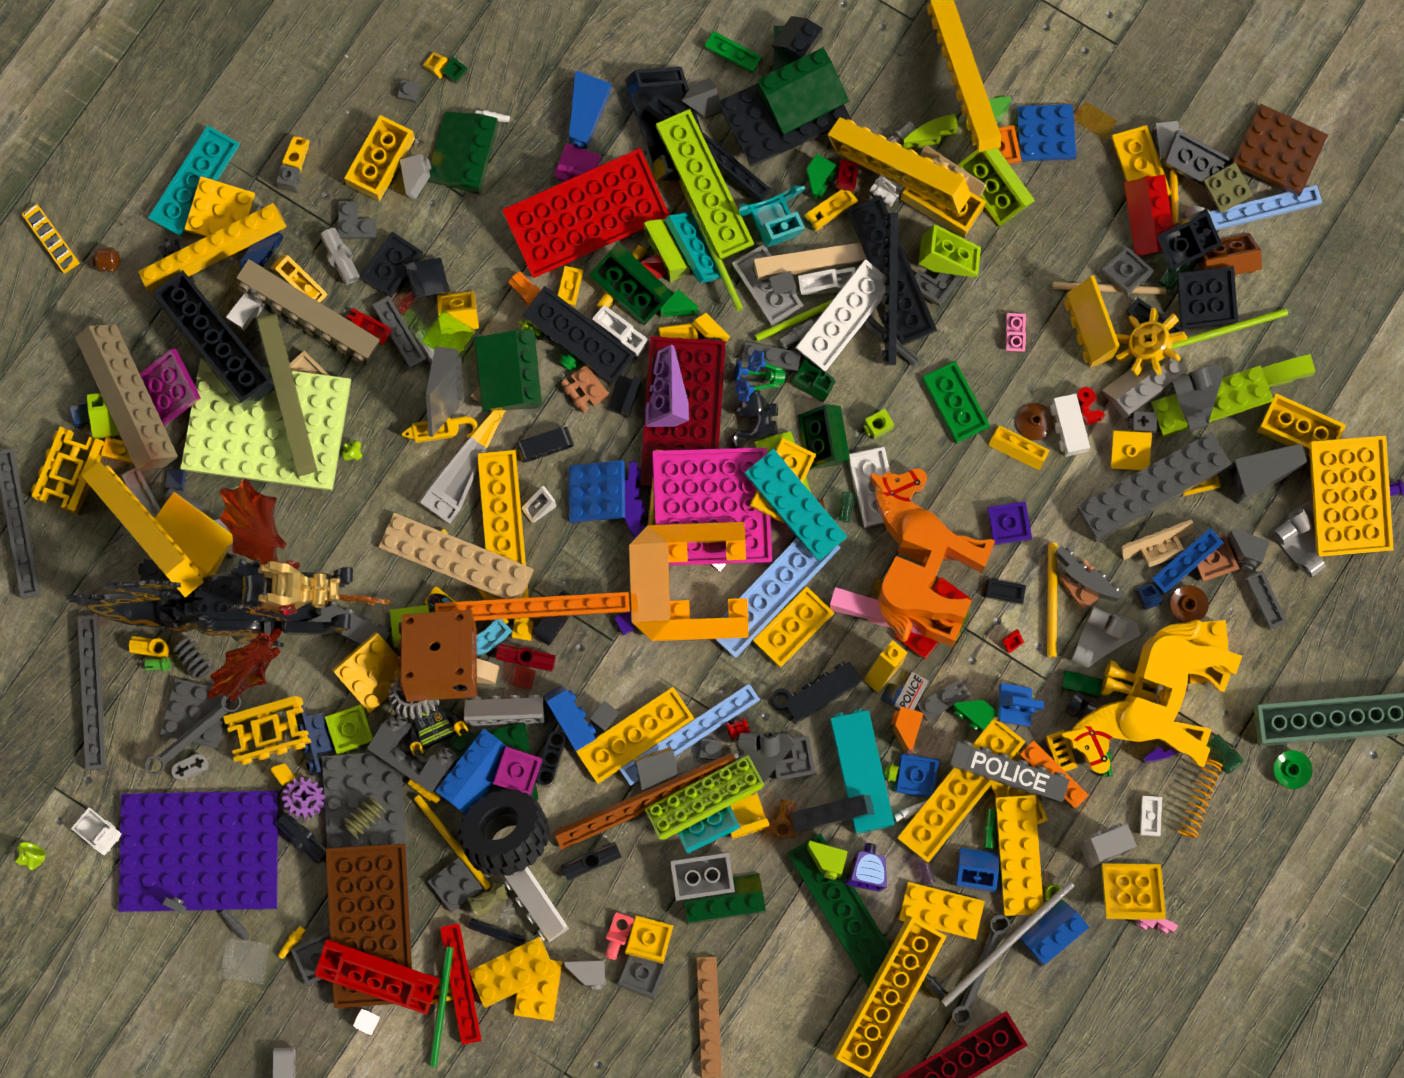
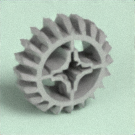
(414, 708)

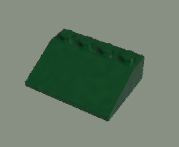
(802, 91)
(463, 151)
(508, 371)

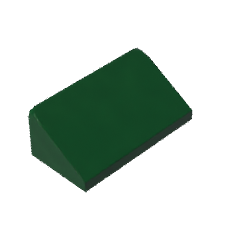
(1082, 683)

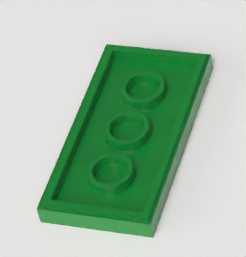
(955, 402)

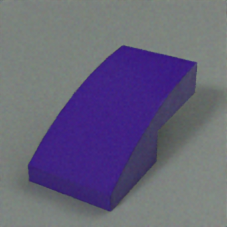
(1159, 755)

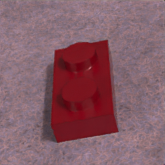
(847, 175)

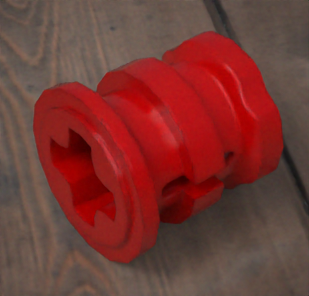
(737, 728)

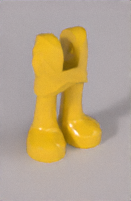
(1110, 685)

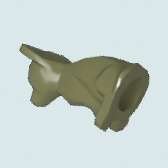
(484, 902)

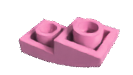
(1015, 332)
(1163, 925)

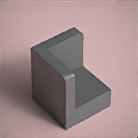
(783, 283)
(604, 716)

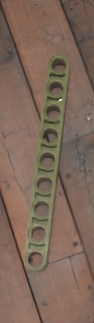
(287, 394)

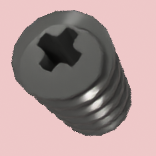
(192, 659)

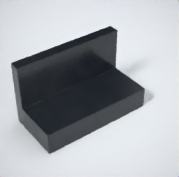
(624, 395)

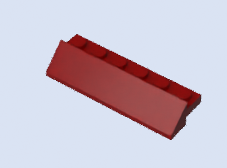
(376, 977)

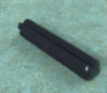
(496, 932)

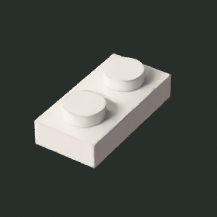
(1150, 816)

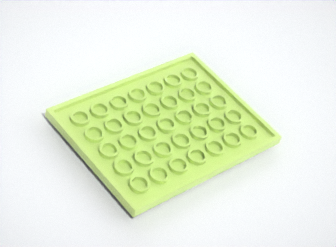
(255, 441)

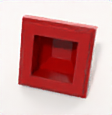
(1012, 640)

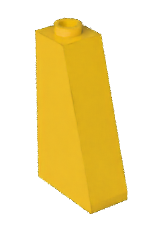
(885, 666)

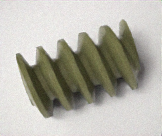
(363, 816)

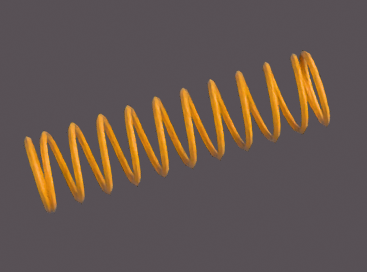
(1192, 835)

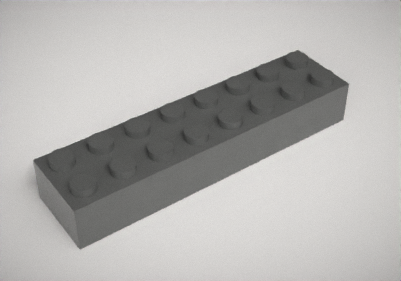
(1153, 486)

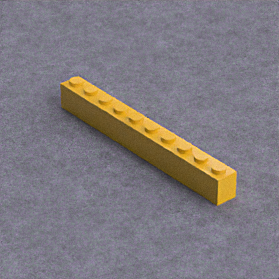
(964, 74)

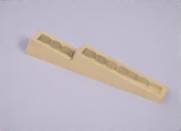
(808, 261)

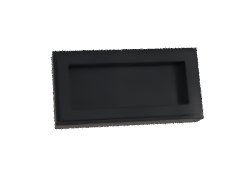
(1005, 591)

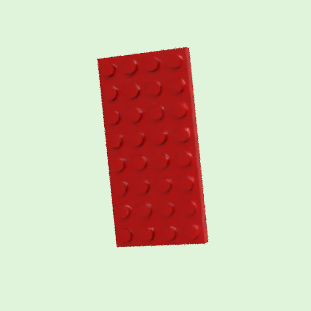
(585, 212)

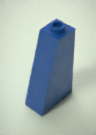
(587, 106)

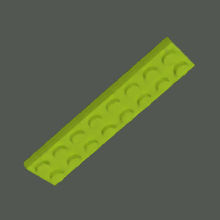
(704, 184)

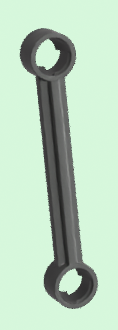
(191, 735)
(973, 989)

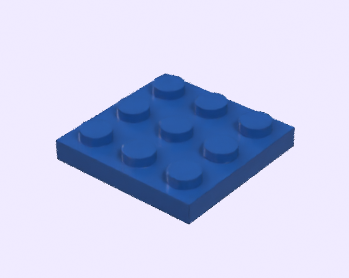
(1046, 132)
(597, 491)

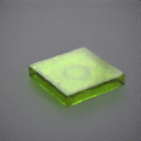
(448, 333)

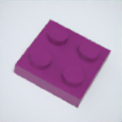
(517, 770)

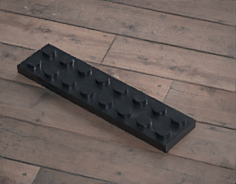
(912, 311)

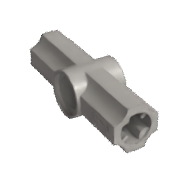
(339, 256)

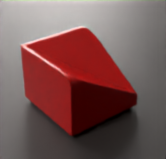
(655, 266)

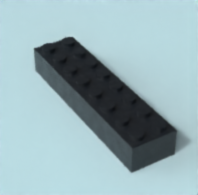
(213, 340)

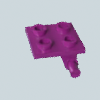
(574, 162)

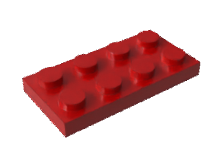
(919, 643)

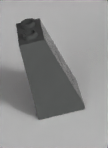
(1260, 471)

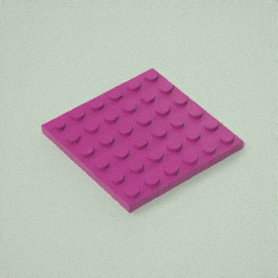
(711, 489)

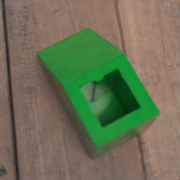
(818, 174)
(977, 713)

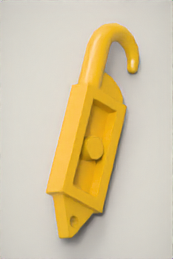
(419, 431)

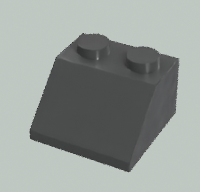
(1247, 549)

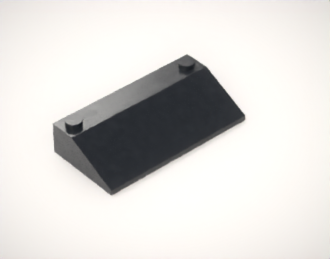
(671, 87)

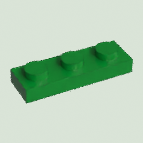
(732, 52)

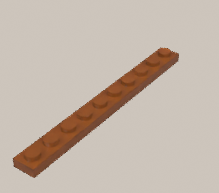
(634, 805)

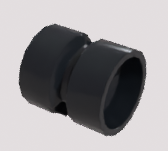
(1080, 707)

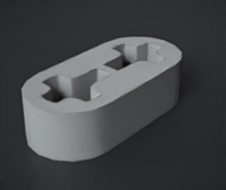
(192, 771)

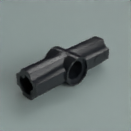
(302, 838)
(579, 867)

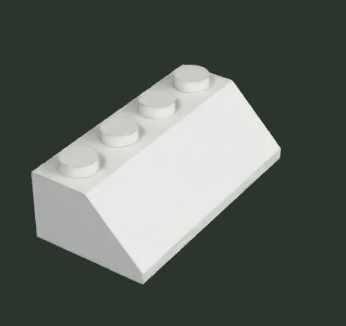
(537, 903)

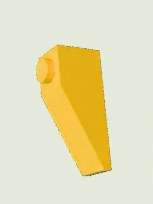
(297, 277)

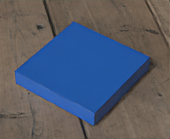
(917, 775)

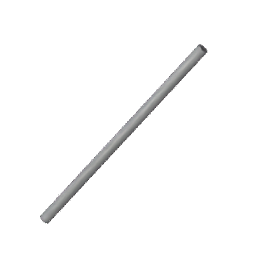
(1007, 943)

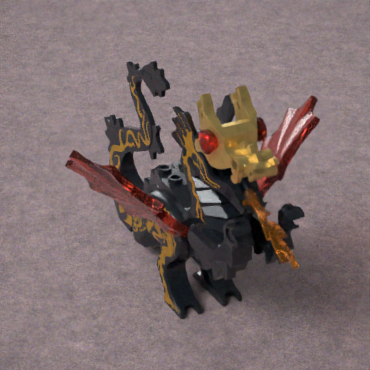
(239, 603)

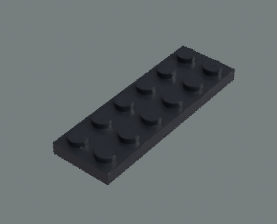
(578, 335)

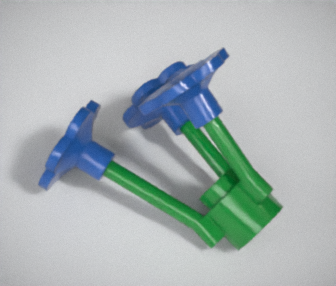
(775, 376)

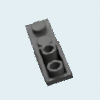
(1091, 582)

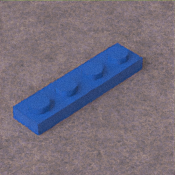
(1188, 560)

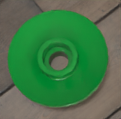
(1301, 765)

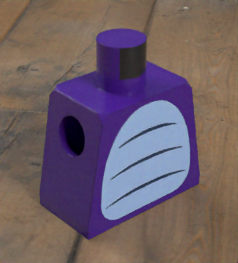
(868, 870)

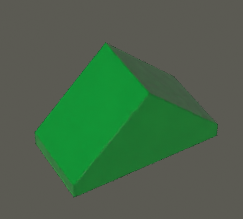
(679, 305)

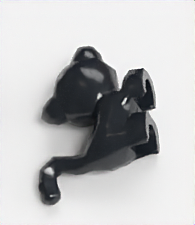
(763, 416)

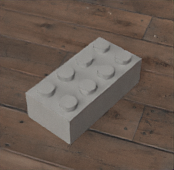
(1107, 845)

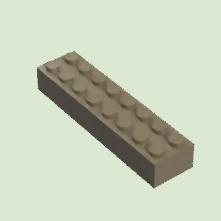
(307, 312)
(126, 397)

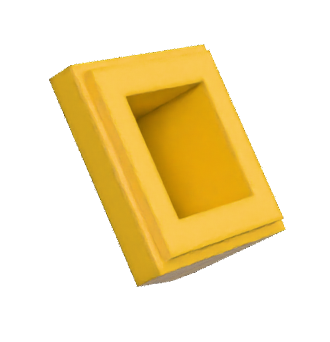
(435, 64)
(283, 774)

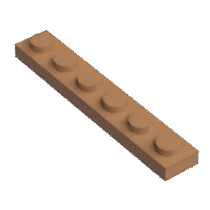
(709, 1017)

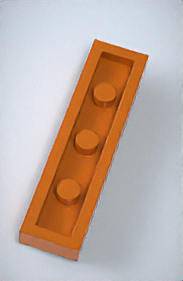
(1037, 756)

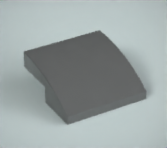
(656, 768)

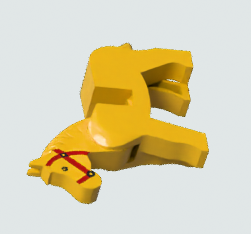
(1165, 662)

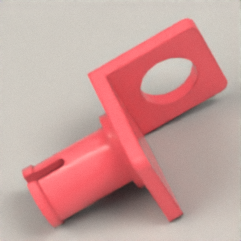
(617, 936)

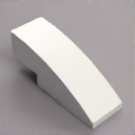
(824, 281)
(244, 311)
(621, 331)

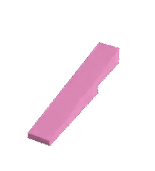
(859, 606)

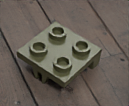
(1227, 188)

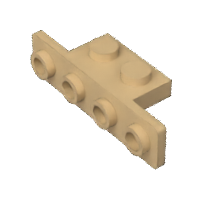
(974, 184)
(1160, 545)

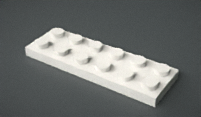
(843, 316)

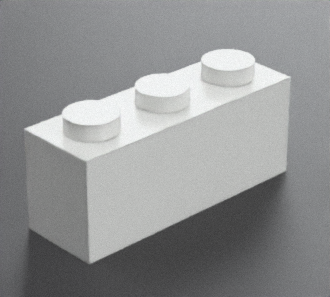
(1070, 425)

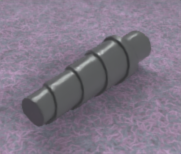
(236, 926)

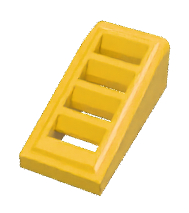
(1054, 754)

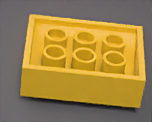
(1091, 322)
(195, 534)

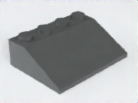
(443, 387)

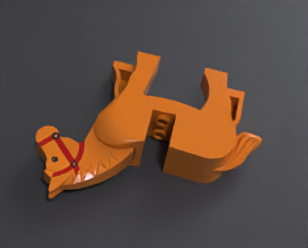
(906, 590)

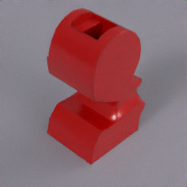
(1086, 399)

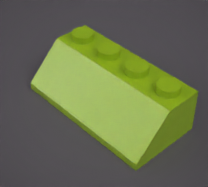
(1004, 191)

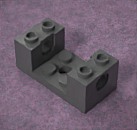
(424, 772)

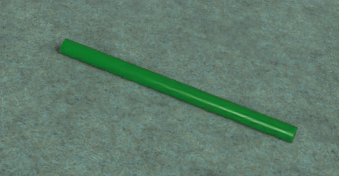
(441, 1006)

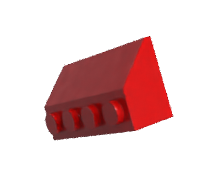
(1147, 212)

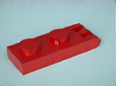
(370, 325)

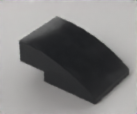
(1189, 239)

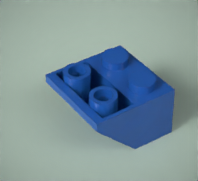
(977, 870)

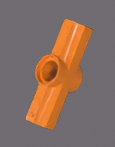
(524, 288)

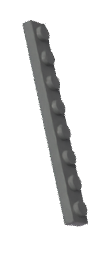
(18, 525)
(92, 692)

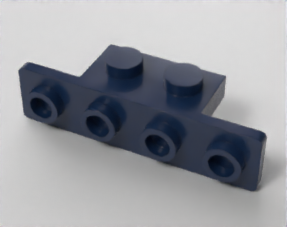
(319, 736)

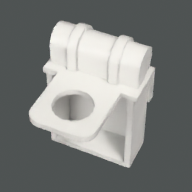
(887, 189)
(96, 831)

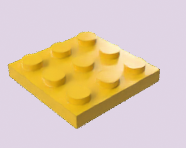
(217, 207)
(369, 671)
(1133, 891)

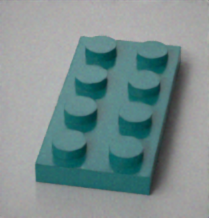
(693, 246)

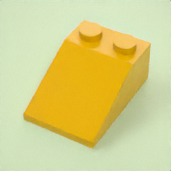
(1213, 634)

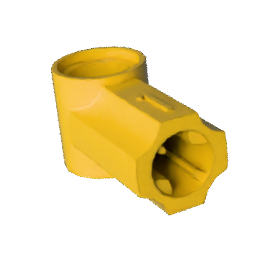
(148, 647)

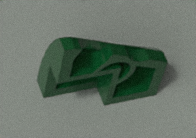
(813, 380)

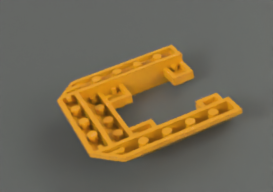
(649, 582)

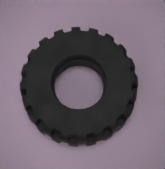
(515, 850)

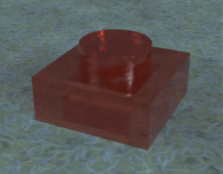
(524, 677)

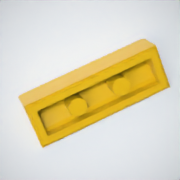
(1018, 447)

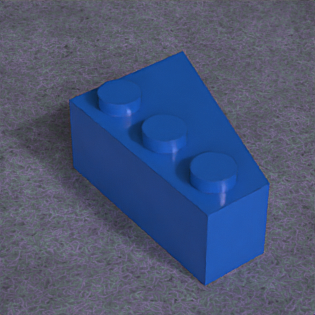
(570, 717)

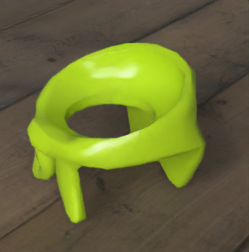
(30, 855)

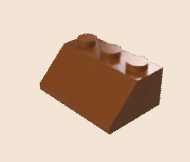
(1237, 251)

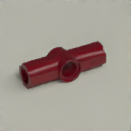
(513, 655)

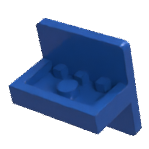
(1017, 705)

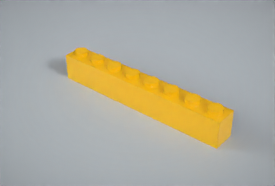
(214, 247)

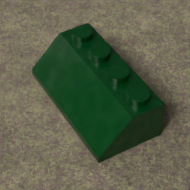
(631, 283)
(745, 901)

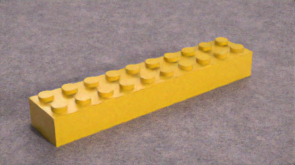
(143, 527)

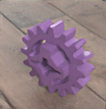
(294, 799)

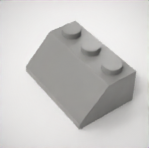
(702, 875)

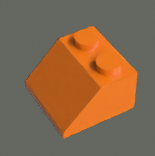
(906, 727)

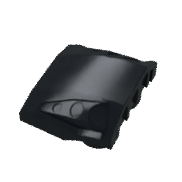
(426, 278)

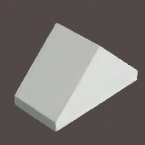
(539, 505)

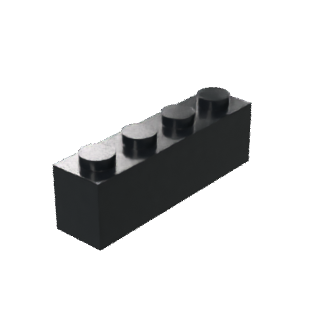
(832, 813)

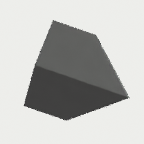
(703, 98)

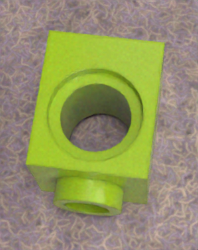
(882, 417)

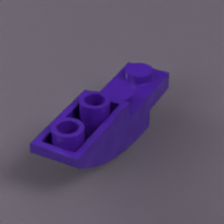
(633, 508)

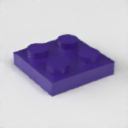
(1009, 523)

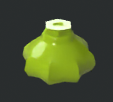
(352, 451)

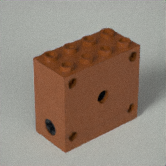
(438, 655)

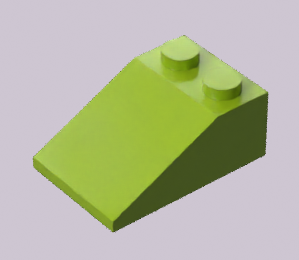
(948, 253)

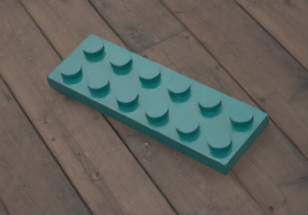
(206, 159)
(795, 505)

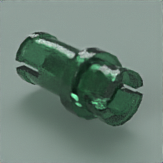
(846, 507)

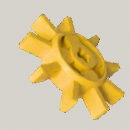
(1150, 342)

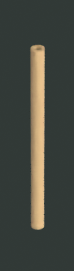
(1111, 288)

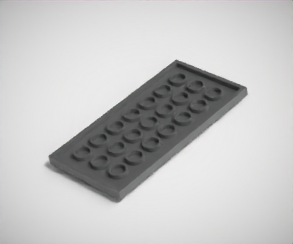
(350, 781)

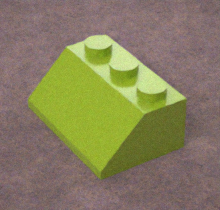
(666, 247)

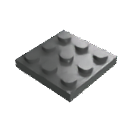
(187, 707)

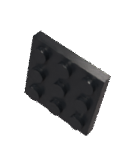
(1207, 297)

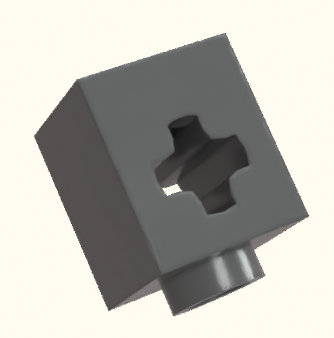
(289, 178)
(1148, 419)

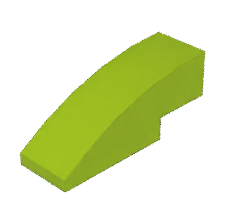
(931, 132)
(1289, 370)

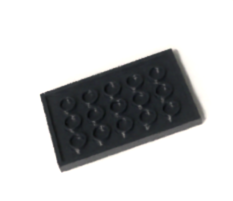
(758, 131)

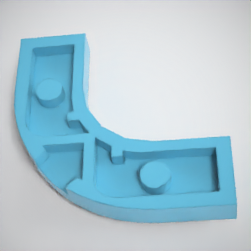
(492, 636)

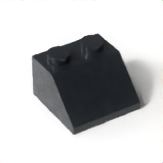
(797, 37)

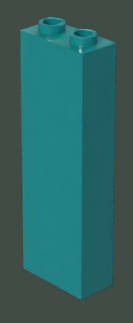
(862, 767)

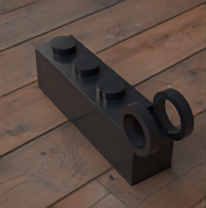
(820, 693)

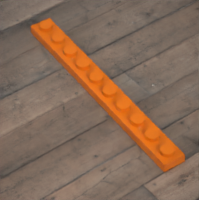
(541, 606)

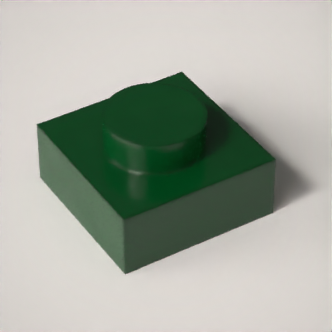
(454, 70)

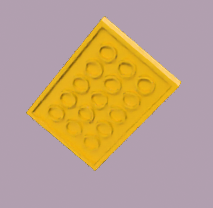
(1351, 495)

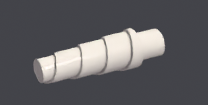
(501, 118)
(908, 812)

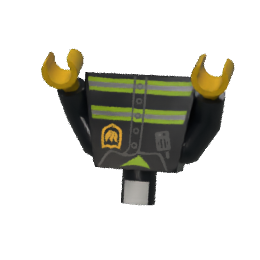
(434, 728)

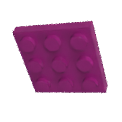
(169, 386)

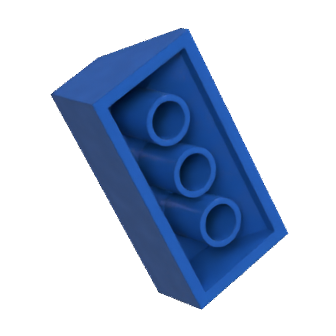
(473, 773)

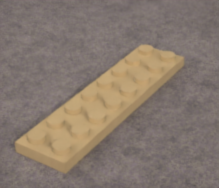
(455, 558)

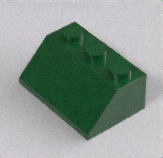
(824, 435)

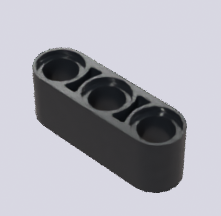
(544, 444)
(550, 626)
(556, 750)

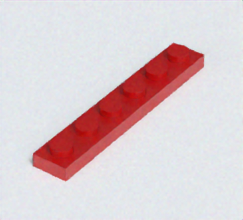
(461, 985)

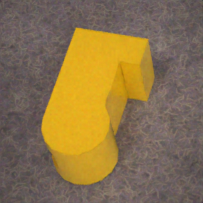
(296, 152)

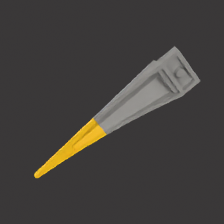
(451, 485)

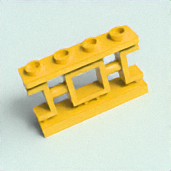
(52, 465)
(264, 715)

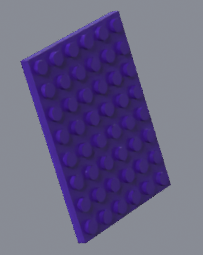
(200, 849)

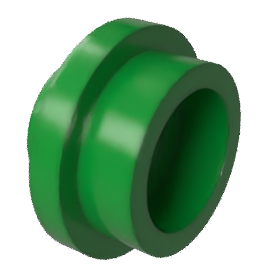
(568, 361)

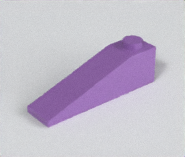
(668, 398)

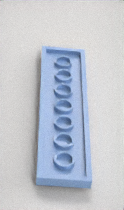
(775, 590)

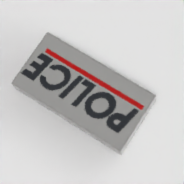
(911, 692)

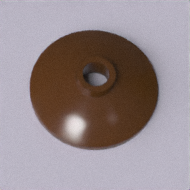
(1034, 430)
(1192, 595)

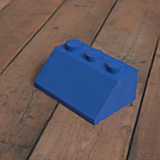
(1053, 932)

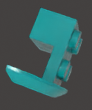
(774, 217)

